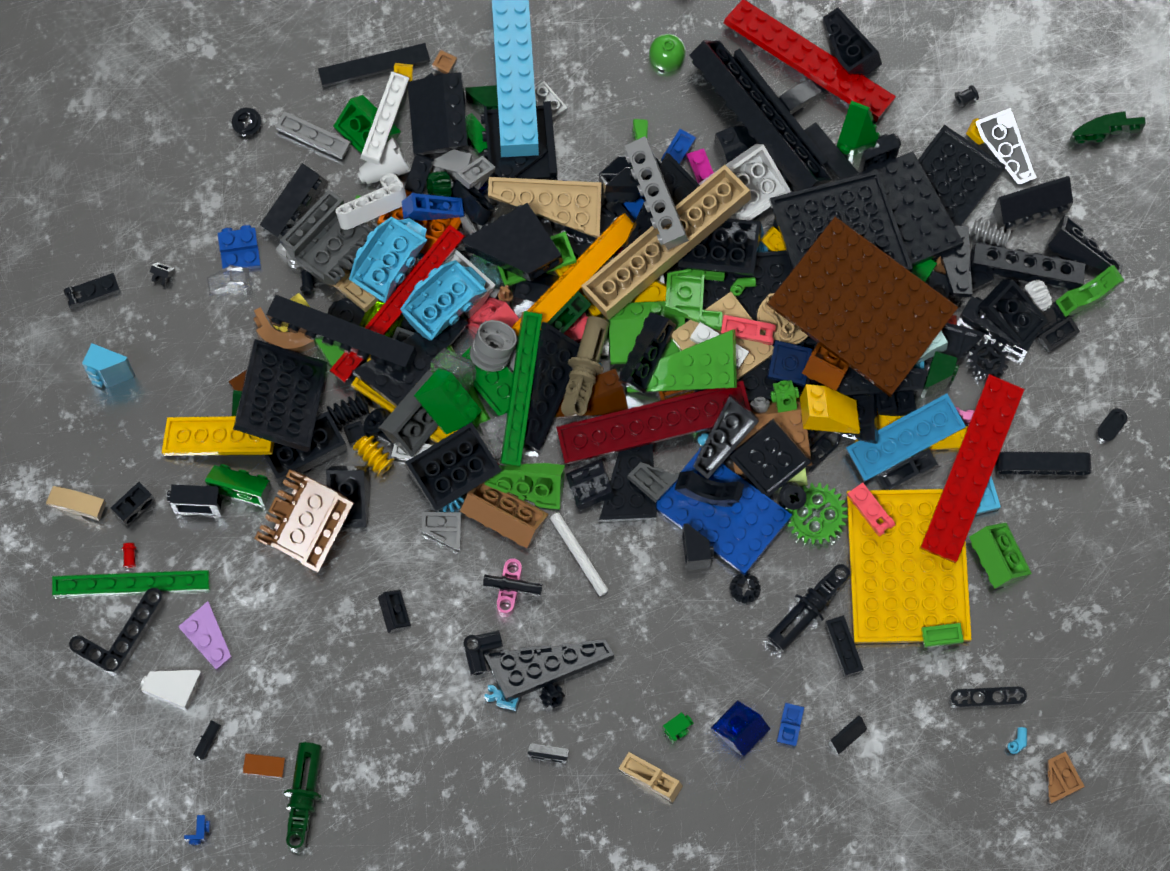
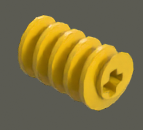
(373, 455)

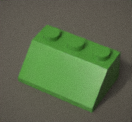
(999, 555)

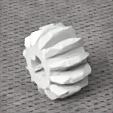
(1038, 294)

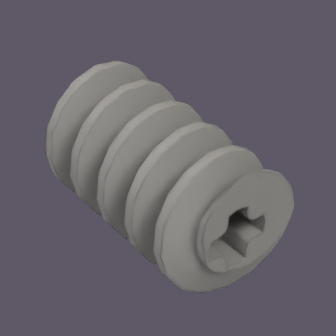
(989, 233)

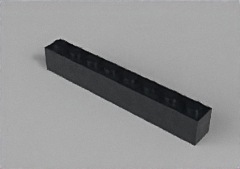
(342, 334)

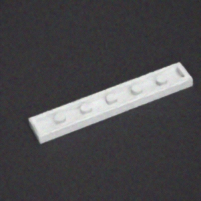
(384, 118)

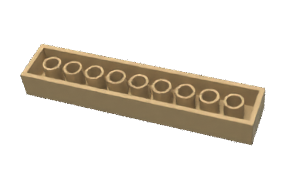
(648, 259)

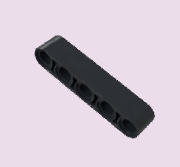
(1044, 463)

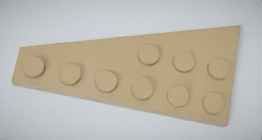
(563, 202)

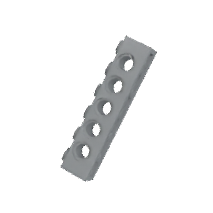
(675, 234)

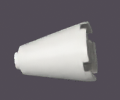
(391, 162)

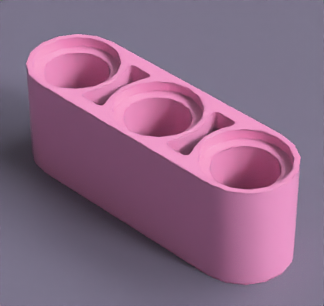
(505, 596)

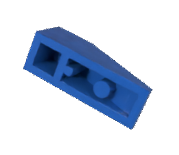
(431, 207)

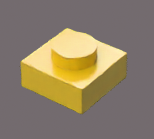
(405, 70)
(973, 132)

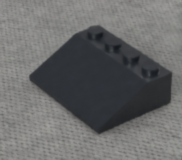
(438, 114)
(727, 249)
(453, 467)

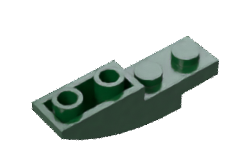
(1100, 127)

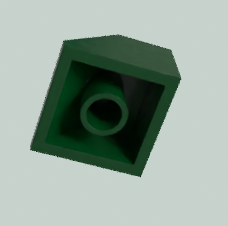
(940, 373)

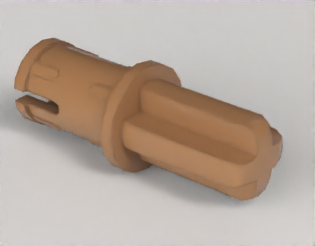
(505, 294)

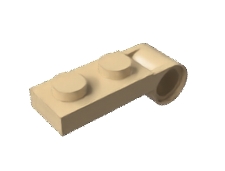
(355, 293)

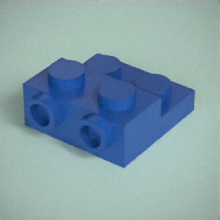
(239, 247)

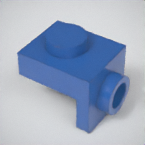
(202, 829)

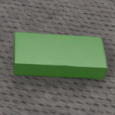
(942, 635)

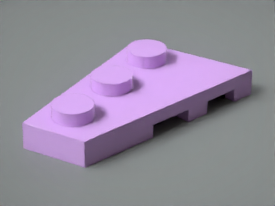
(206, 636)

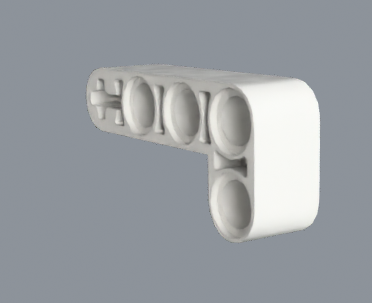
(372, 204)

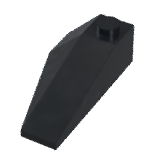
(850, 45)
(1074, 244)

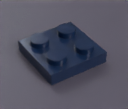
(788, 362)

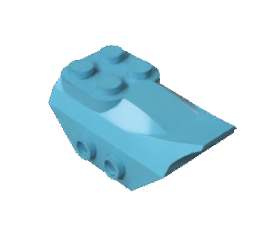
(387, 256)
(442, 298)

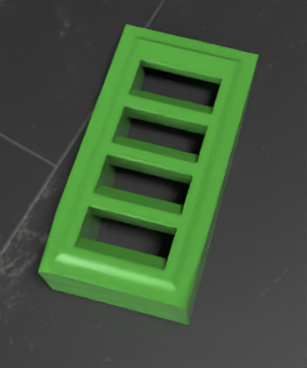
(640, 128)

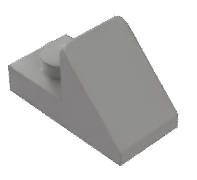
(475, 173)

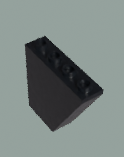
(516, 244)

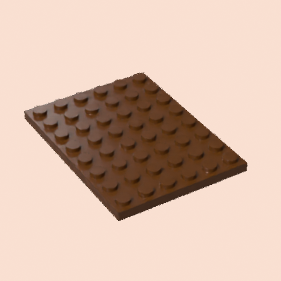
(862, 306)

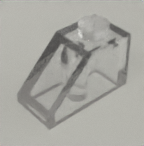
(229, 280)

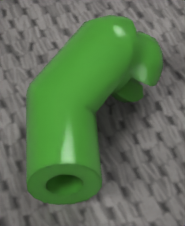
(740, 284)

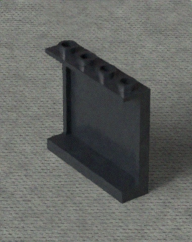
(542, 169)

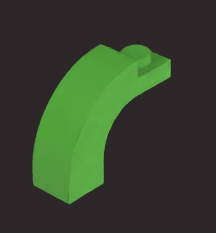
(1090, 293)

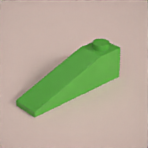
(534, 482)

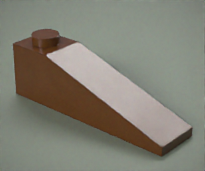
(605, 398)

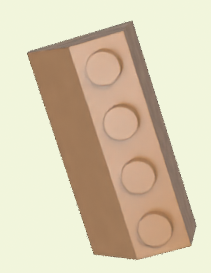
(504, 514)

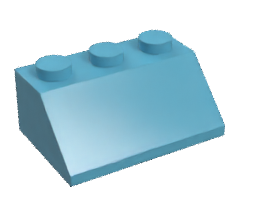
(106, 367)

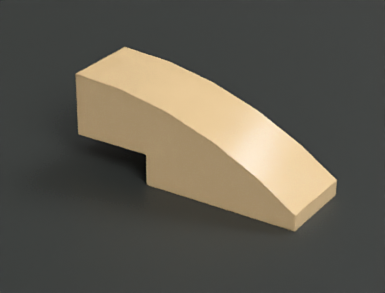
(76, 502)
(651, 777)

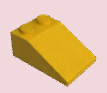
(828, 410)

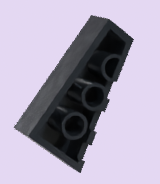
(293, 201)
(726, 434)

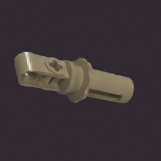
(585, 367)

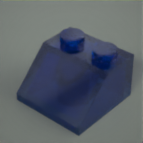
(741, 728)

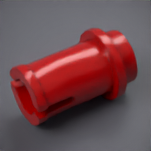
(129, 555)

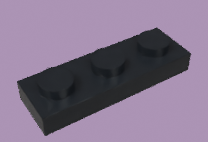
(844, 646)

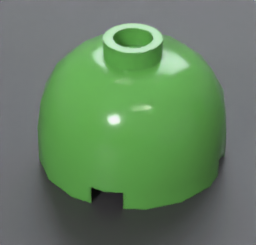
(667, 52)

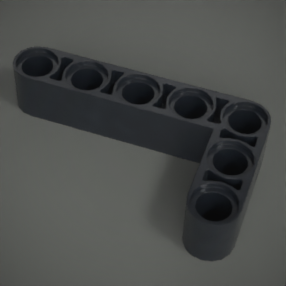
(123, 638)

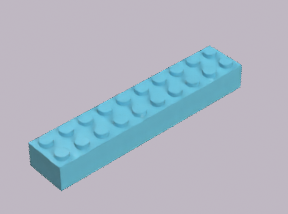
(515, 78)

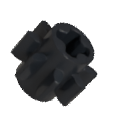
(552, 696)

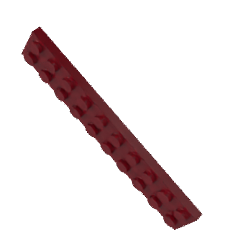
(645, 424)

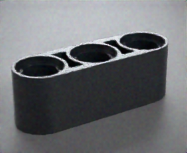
(474, 203)

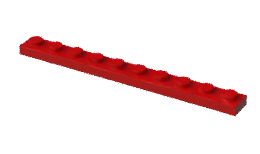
(390, 311)

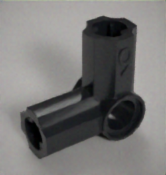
(475, 657)

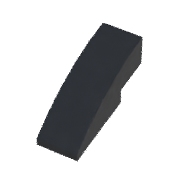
(802, 95)
(909, 470)

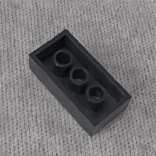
(324, 445)

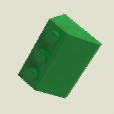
(357, 121)
(447, 401)
(239, 484)

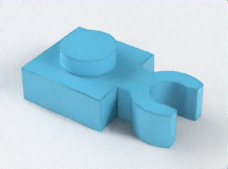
(497, 695)

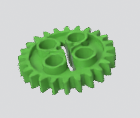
(827, 527)

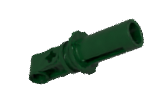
(301, 800)

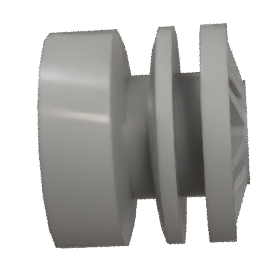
(493, 345)

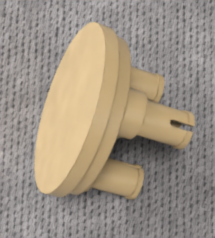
(785, 330)

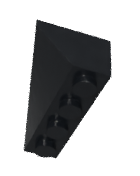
(646, 352)

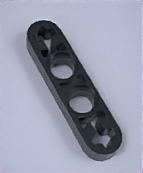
(988, 697)

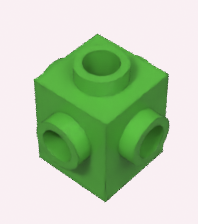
(784, 396)

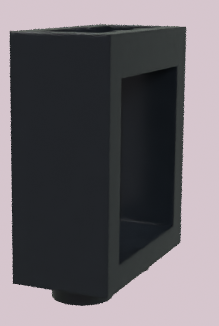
(195, 499)

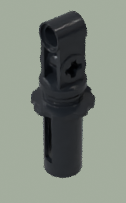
(814, 602)

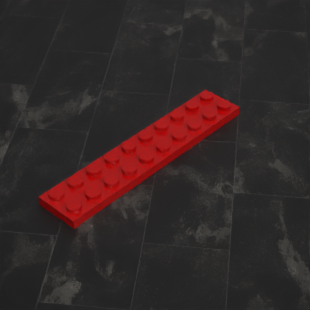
(807, 58)
(972, 469)

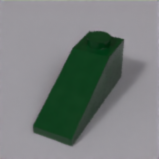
(569, 312)

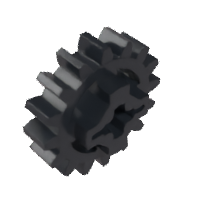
(982, 365)

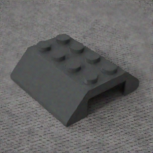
(320, 242)

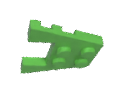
(685, 296)

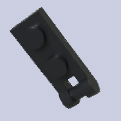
(92, 290)

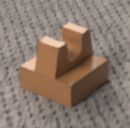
(444, 62)

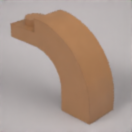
(287, 340)

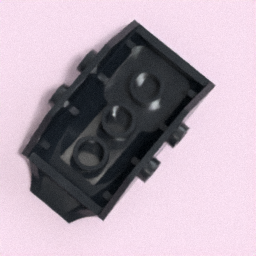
(619, 182)

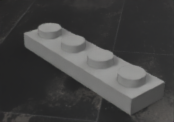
(313, 135)

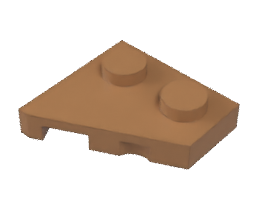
(1062, 778)

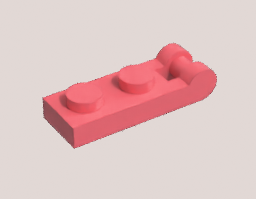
(749, 329)
(870, 509)

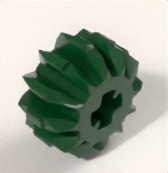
(439, 184)

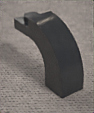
(708, 491)

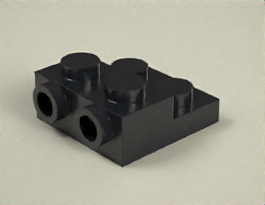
(885, 150)

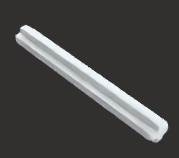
(579, 554)

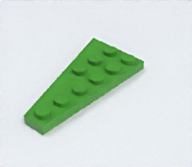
(698, 367)

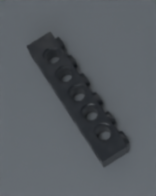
(1017, 270)

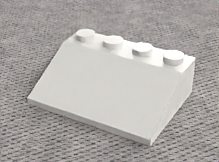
(761, 176)

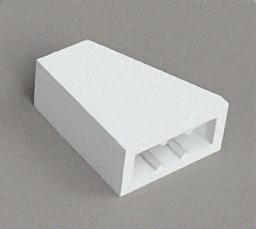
(172, 686)

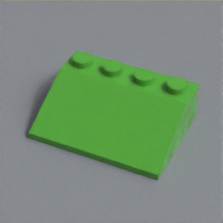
(628, 324)

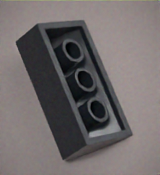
(1034, 203)

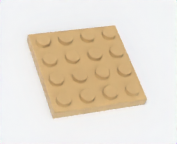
(728, 306)

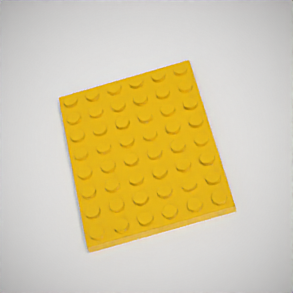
(896, 582)

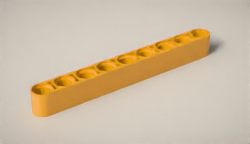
(582, 270)

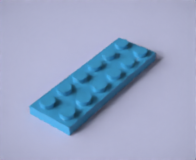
(906, 437)

